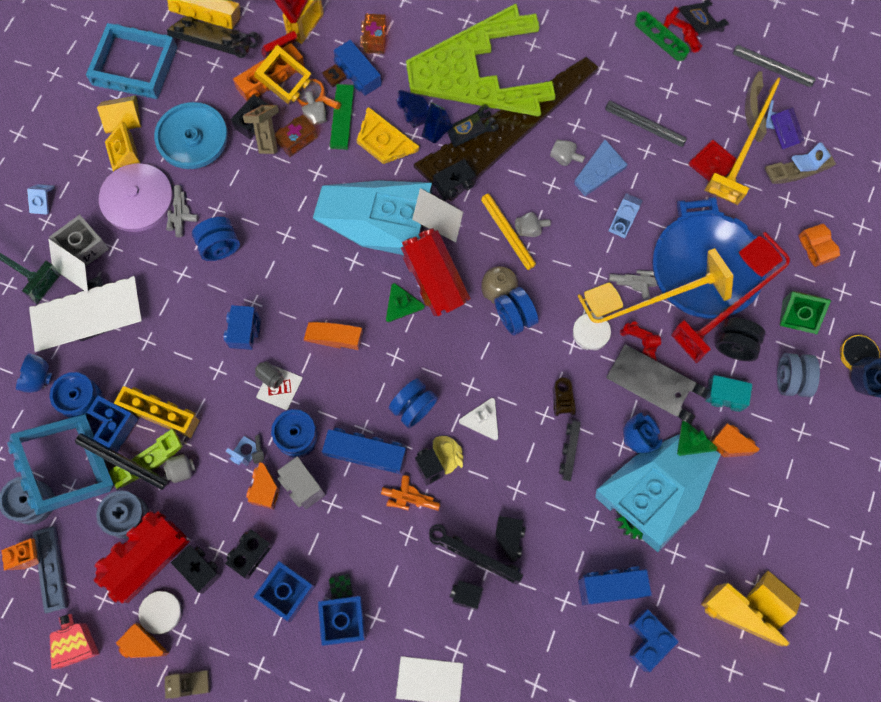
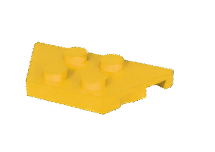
(383, 139)

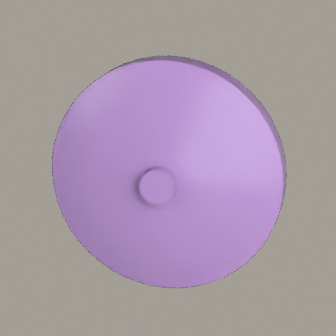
(136, 197)

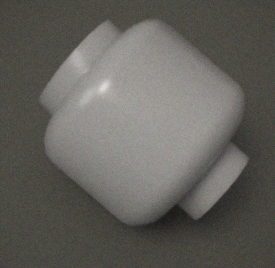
(178, 468)

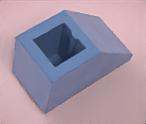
(625, 215)

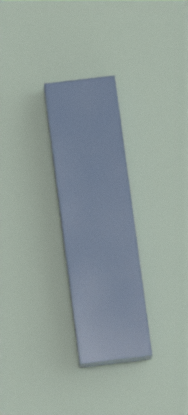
(50, 570)

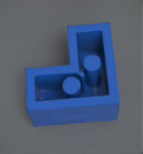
(242, 327)
(116, 423)
(656, 641)

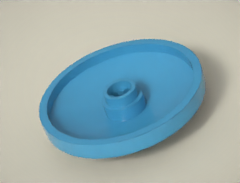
(191, 135)

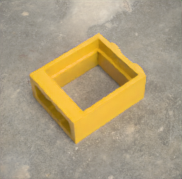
(307, 21)
(260, 74)

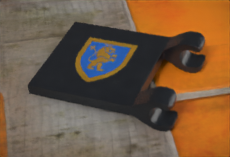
(701, 19)
(471, 126)

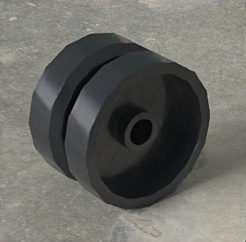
(740, 339)

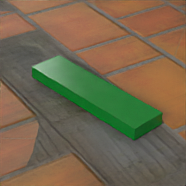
(342, 117)

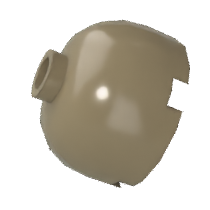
(497, 282)

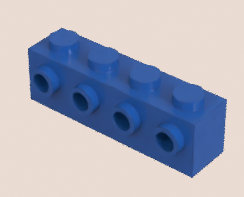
(364, 451)

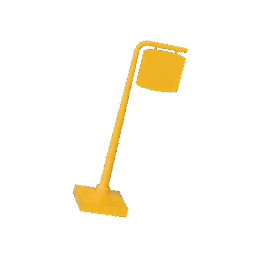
(727, 187)
(606, 299)

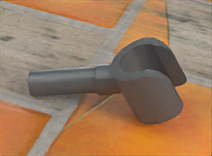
(258, 456)

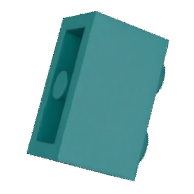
(729, 393)

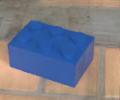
(614, 586)

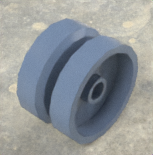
(798, 375)
(15, 505)
(111, 512)

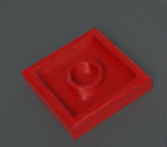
(281, 42)
(713, 160)

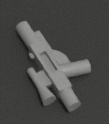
(180, 214)
(637, 283)

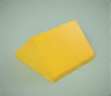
(119, 110)
(121, 147)
(773, 600)

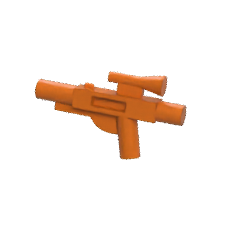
(408, 495)

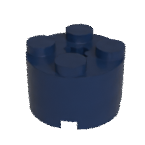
(867, 376)

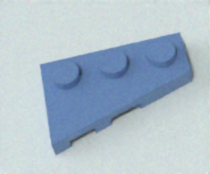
(600, 169)

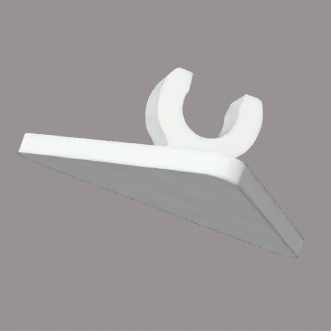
(482, 419)

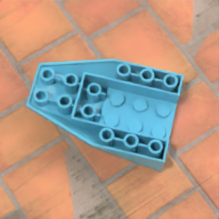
(372, 212)
(659, 490)

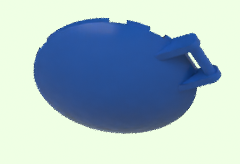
(683, 254)

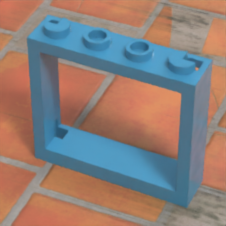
(129, 85)
(28, 482)

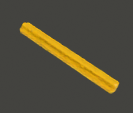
(508, 231)

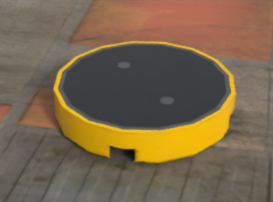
(857, 348)

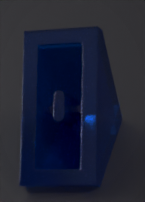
(436, 123)

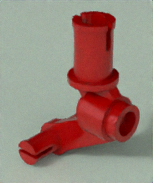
(689, 32)
(649, 340)

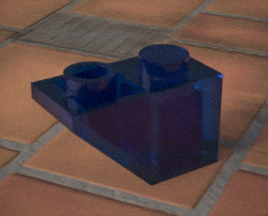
(414, 107)

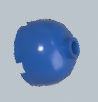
(33, 374)
(642, 434)

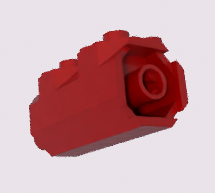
(434, 272)
(139, 559)

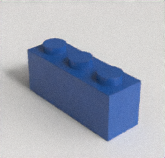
(357, 68)

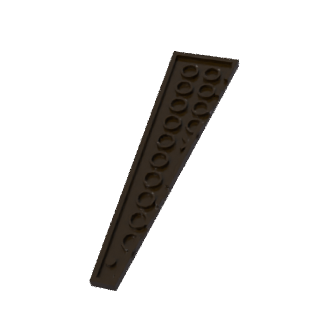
(489, 146)

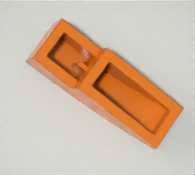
(334, 335)

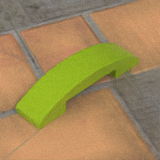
(151, 458)

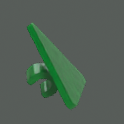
(401, 304)
(693, 441)

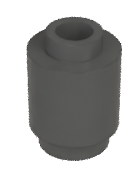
(269, 374)

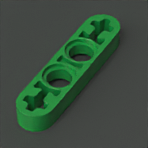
(659, 37)

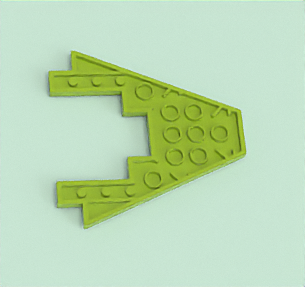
(452, 71)

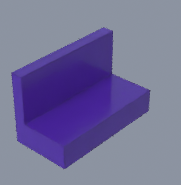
(787, 128)

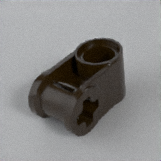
(563, 401)

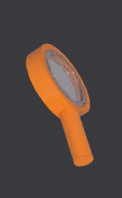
(318, 93)

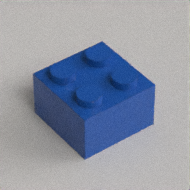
(284, 592)
(341, 621)

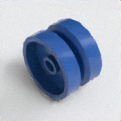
(215, 238)
(516, 311)
(74, 394)
(413, 403)
(288, 424)

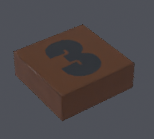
(334, 75)

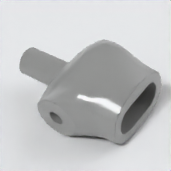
(314, 111)
(565, 152)
(529, 225)

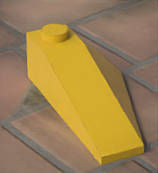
(732, 607)

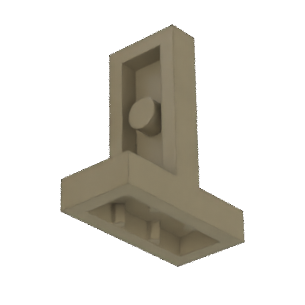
(263, 126)
(187, 684)

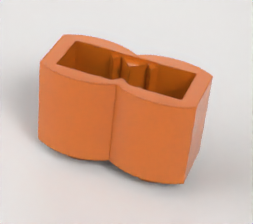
(819, 245)

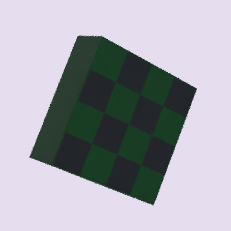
(340, 586)

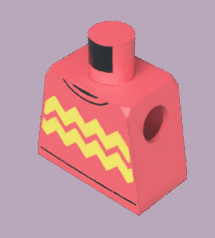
(71, 643)

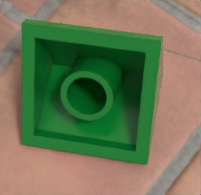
(803, 312)

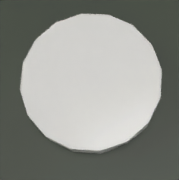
(590, 334)
(160, 612)

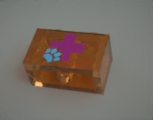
(374, 33)
(296, 135)

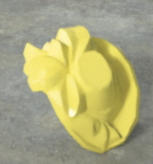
(448, 453)

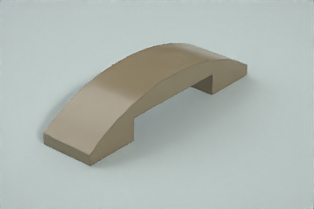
(751, 107)
(789, 172)

